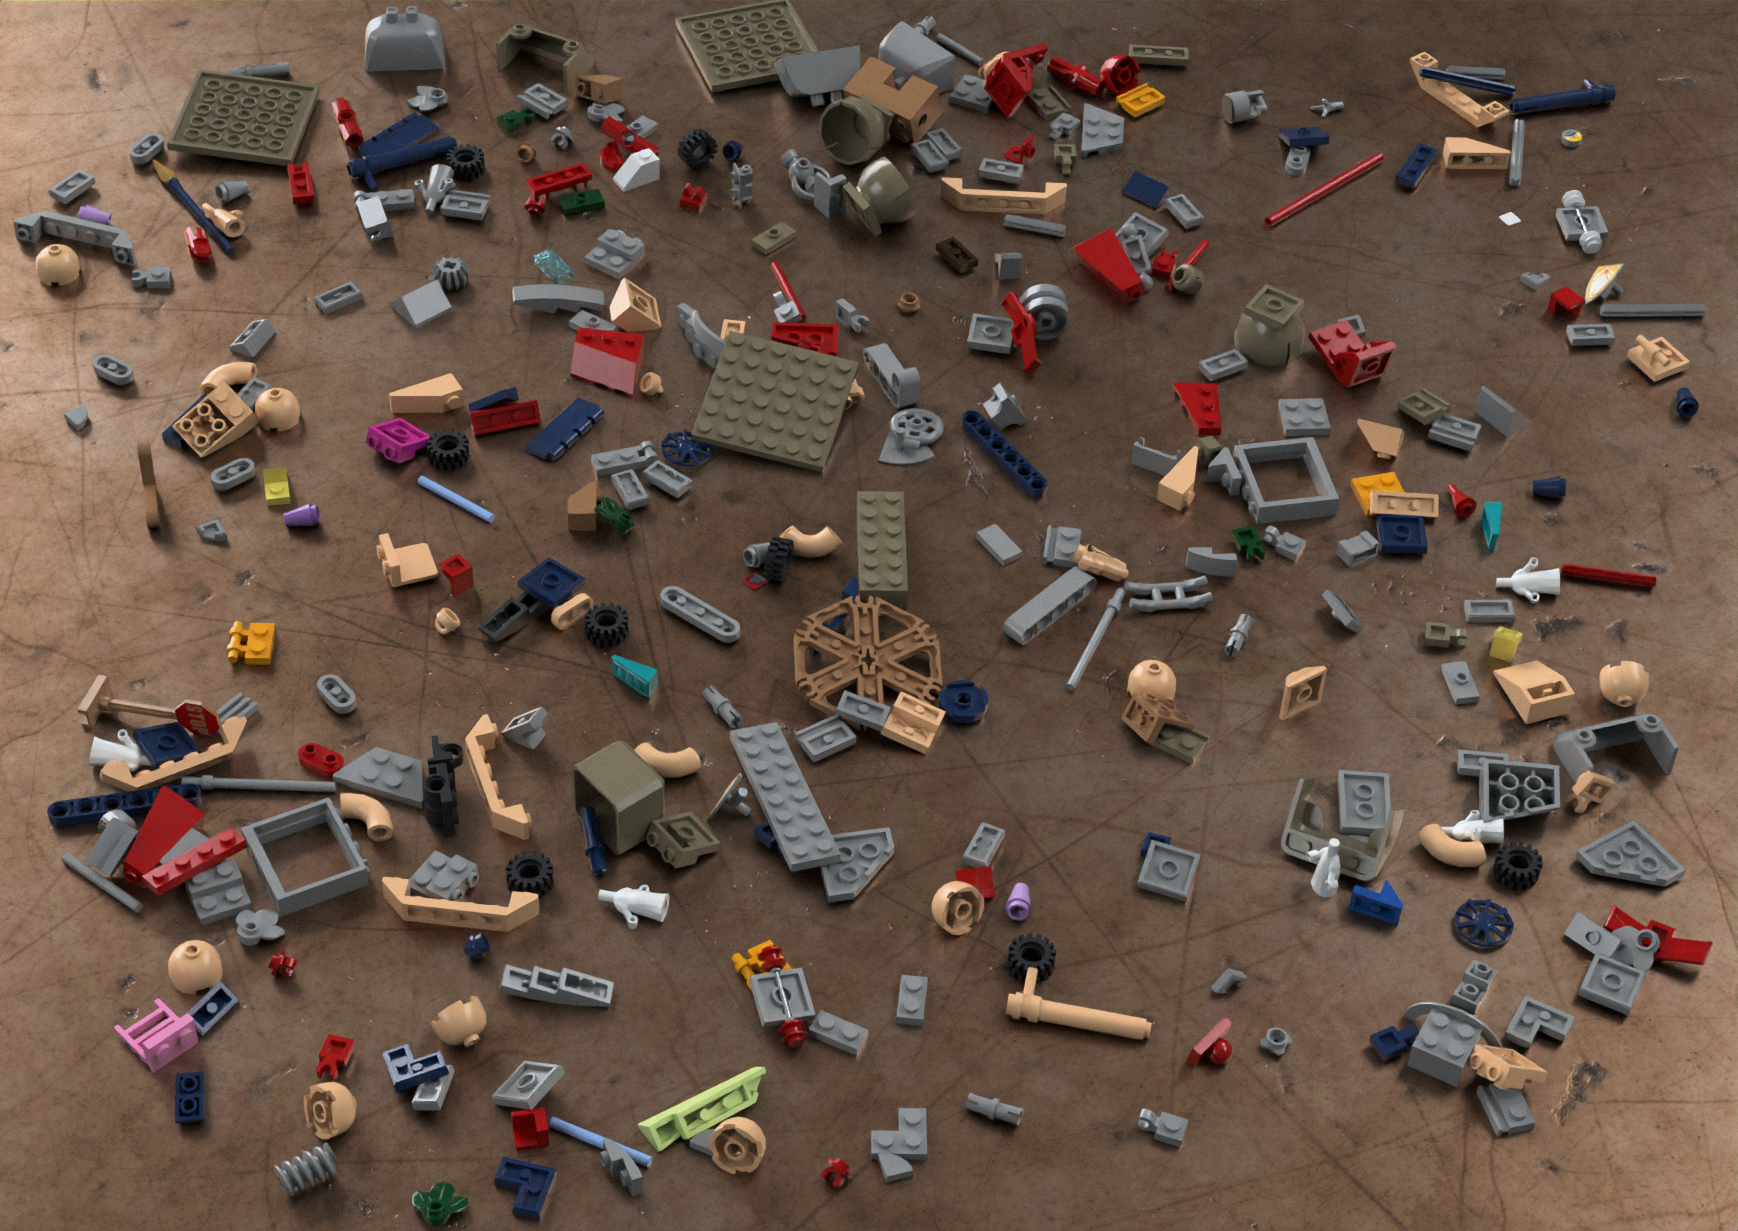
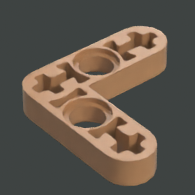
(149, 484)

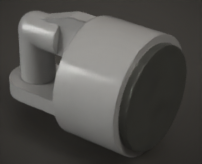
(1237, 105)

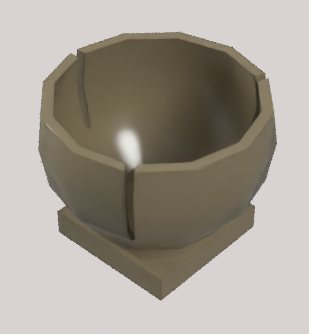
(857, 125)
(879, 196)
(1271, 328)

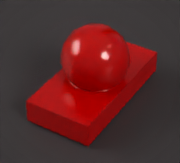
(1213, 1045)

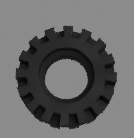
(691, 143)
(466, 162)
(448, 440)
(778, 559)
(608, 634)
(526, 864)
(1513, 875)
(1031, 946)

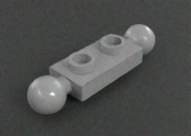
(1137, 254)

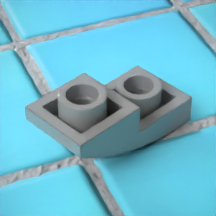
(1204, 561)
(1474, 986)
(621, 1164)

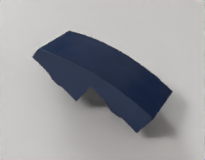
(190, 1097)

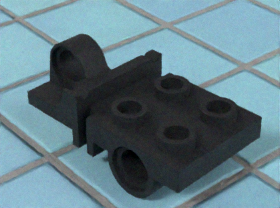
(440, 786)

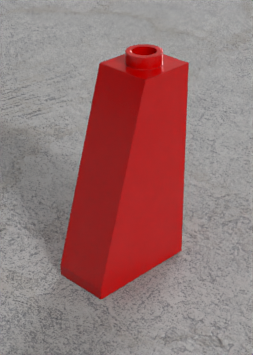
(1110, 264)
(162, 829)

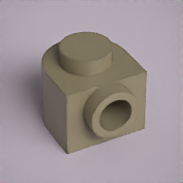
(1208, 450)

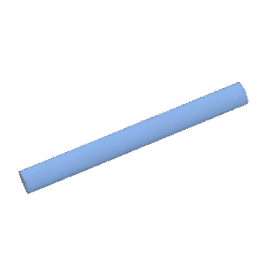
(458, 500)
(596, 1140)

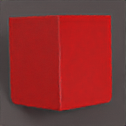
(1566, 299)
(459, 574)
(979, 878)
(530, 1129)

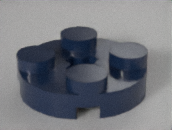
(963, 712)

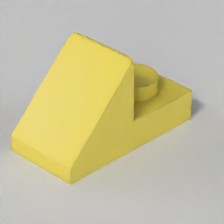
(276, 486)
(1505, 644)

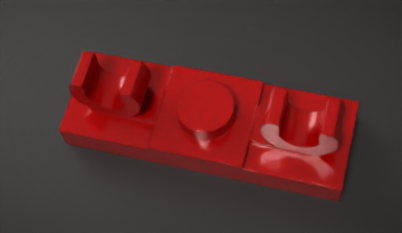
(559, 180)
(505, 417)

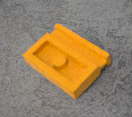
(1140, 100)

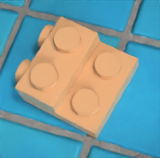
(1505, 1067)

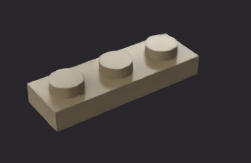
(1159, 55)

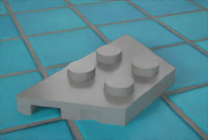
(1101, 131)
(386, 776)

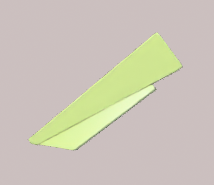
(703, 1109)

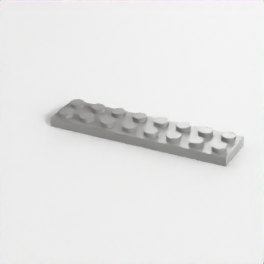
(784, 797)

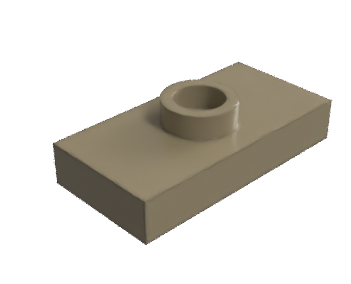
(773, 238)

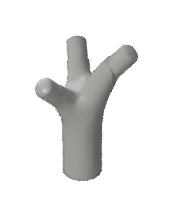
(1328, 107)

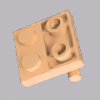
(1657, 358)

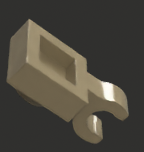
(1066, 155)
(1441, 635)

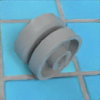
(1049, 310)

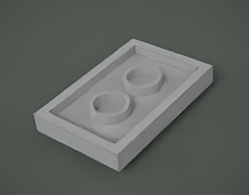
(1363, 801)

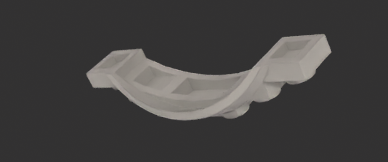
(705, 342)

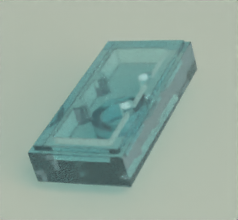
(553, 265)

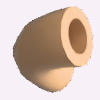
(231, 373)
(812, 545)
(670, 764)
(370, 812)
(1450, 850)

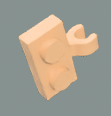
(1590, 787)

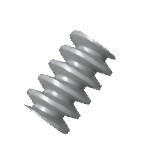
(306, 1170)

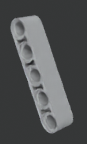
(1049, 605)

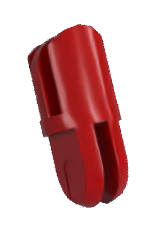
(198, 244)

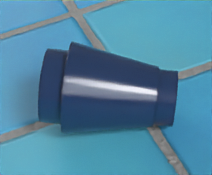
(1686, 402)
(1550, 487)

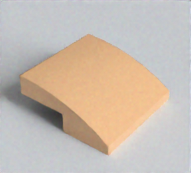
(913, 722)

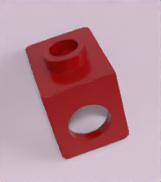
(1027, 151)

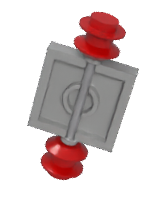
(782, 997)

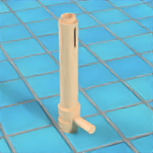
(1036, 1009)

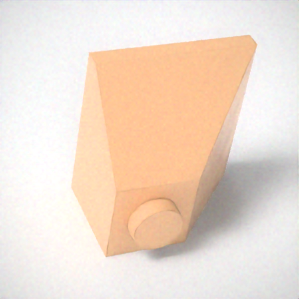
(634, 308)
(1382, 438)
(1302, 690)

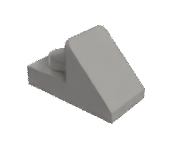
(1009, 265)
(1225, 470)
(526, 728)

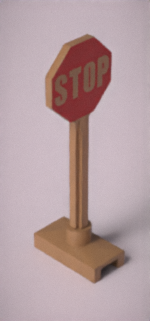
(191, 714)

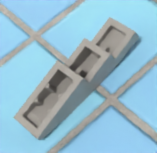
(552, 296)
(553, 987)

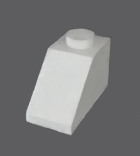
(638, 170)

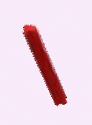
(1608, 575)

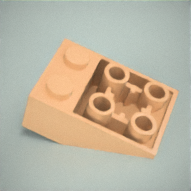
(216, 421)
(1536, 691)

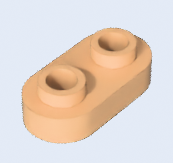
(571, 611)

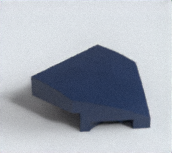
(497, 399)

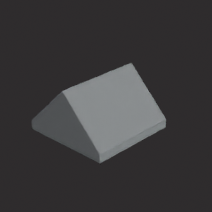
(422, 304)
(1500, 413)

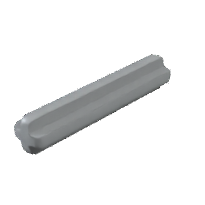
(1479, 72)
(1034, 225)

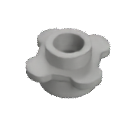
(1273, 1036)

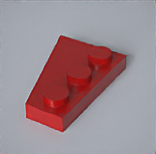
(808, 336)
(1202, 405)

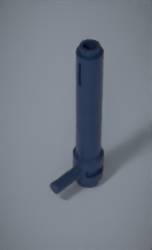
(1591, 95)
(370, 165)

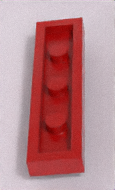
(194, 861)

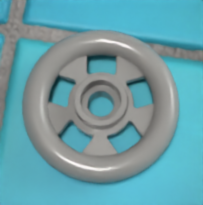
(916, 427)

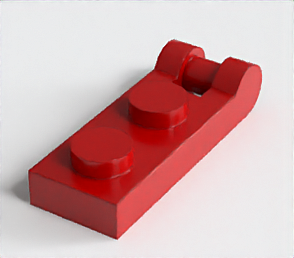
(300, 183)

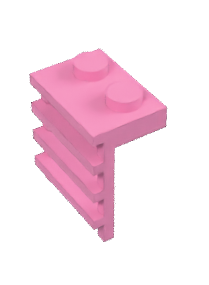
(163, 1041)

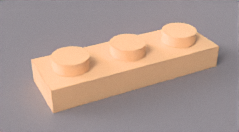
(1404, 504)

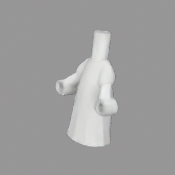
(1532, 583)
(105, 751)
(1475, 830)
(1328, 869)
(637, 901)

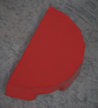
(611, 156)

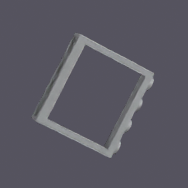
(1290, 509)
(293, 822)

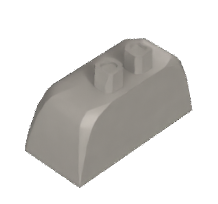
(404, 42)
(917, 56)
(819, 73)

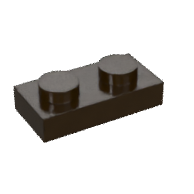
(956, 254)

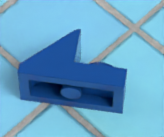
(1380, 905)

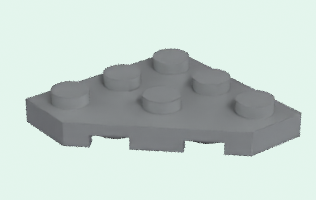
(1632, 856)
(861, 858)

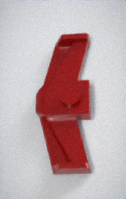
(1023, 331)
(1670, 947)

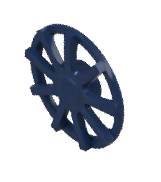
(685, 449)
(1483, 922)

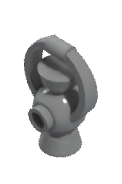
(801, 173)

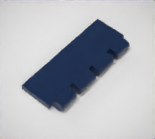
(399, 135)
(565, 429)

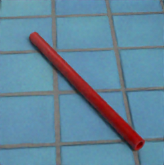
(1324, 189)

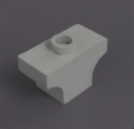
(1004, 408)

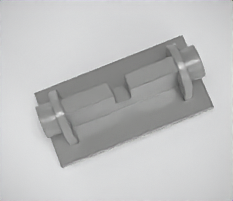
(741, 190)

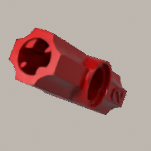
(1076, 76)
(347, 122)
(620, 133)

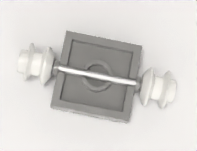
(1581, 222)

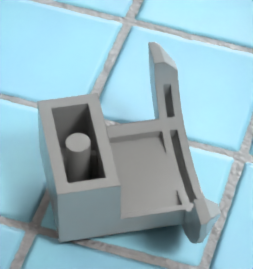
(1446, 1040)

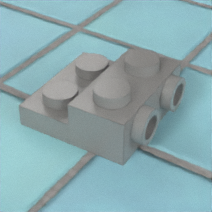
(616, 253)
(444, 877)
(218, 892)

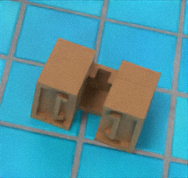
(913, 107)

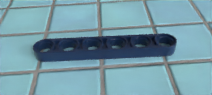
(1006, 452)
(123, 799)

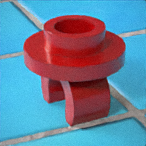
(534, 207)
(282, 964)
(839, 1168)

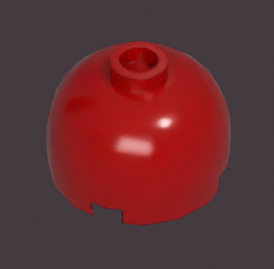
(1120, 74)

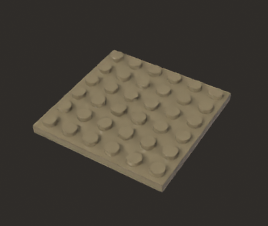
(743, 42)
(243, 117)
(775, 401)

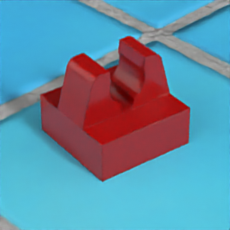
(693, 198)

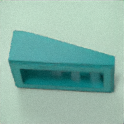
(1490, 522)
(636, 675)

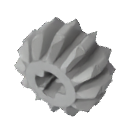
(450, 273)

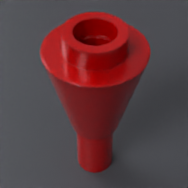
(1463, 504)

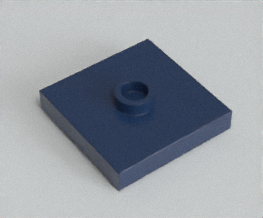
(1304, 136)
(1401, 534)
(551, 582)
(164, 743)

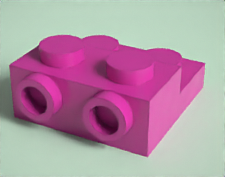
(396, 439)

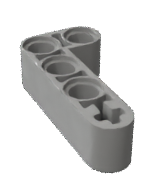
(899, 384)

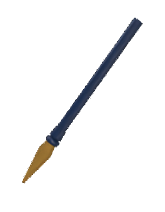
(168, 177)

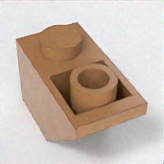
(599, 88)
(581, 508)

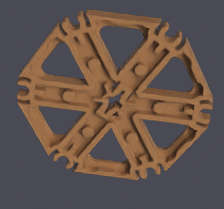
(852, 654)

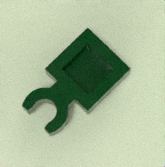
(514, 121)
(1248, 540)

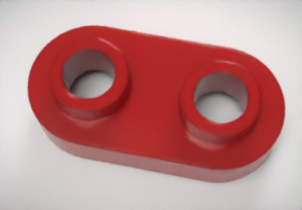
(318, 759)

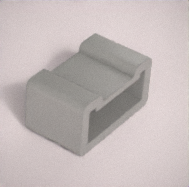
(1358, 549)

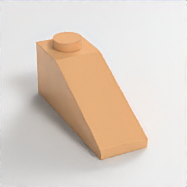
(1472, 154)
(428, 397)
(1178, 484)

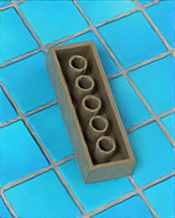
(882, 547)

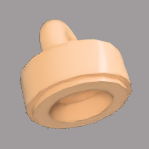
(651, 384)
(448, 620)

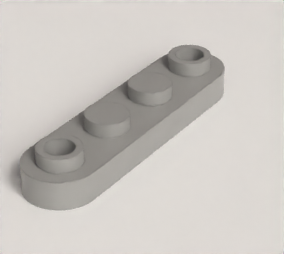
(700, 614)

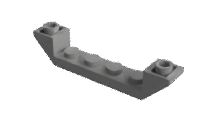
(34, 225)

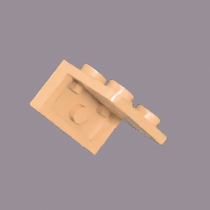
(407, 563)

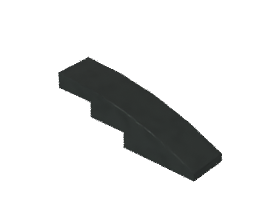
(513, 616)

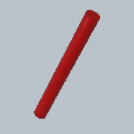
(1191, 260)
(786, 287)

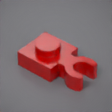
(1165, 264)
(334, 1053)

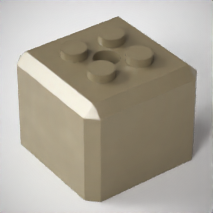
(622, 791)

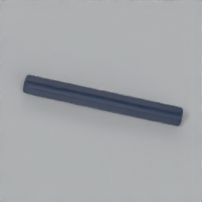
(1467, 81)

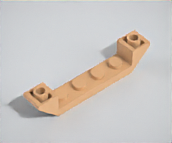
(1453, 97)
(1003, 200)
(120, 776)
(509, 819)
(521, 908)

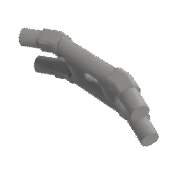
(1177, 587)

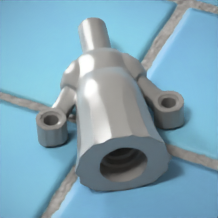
(439, 183)

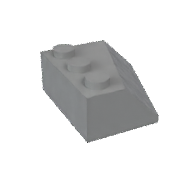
(1517, 789)

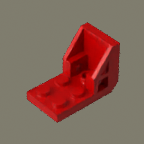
(1011, 77)
(1348, 356)

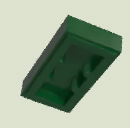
(581, 202)

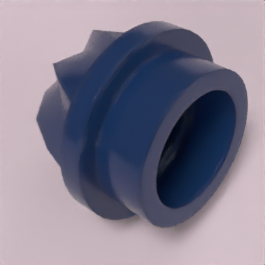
(733, 151)
(477, 946)

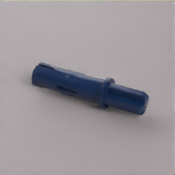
(595, 850)

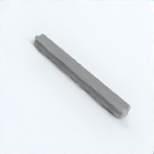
(1517, 152)
(1652, 310)

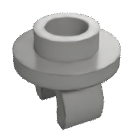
(562, 134)

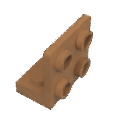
(1148, 714)

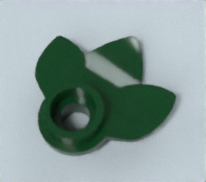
(619, 516)
(438, 1203)

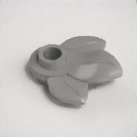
(428, 98)
(600, 111)
(258, 926)
(1631, 950)

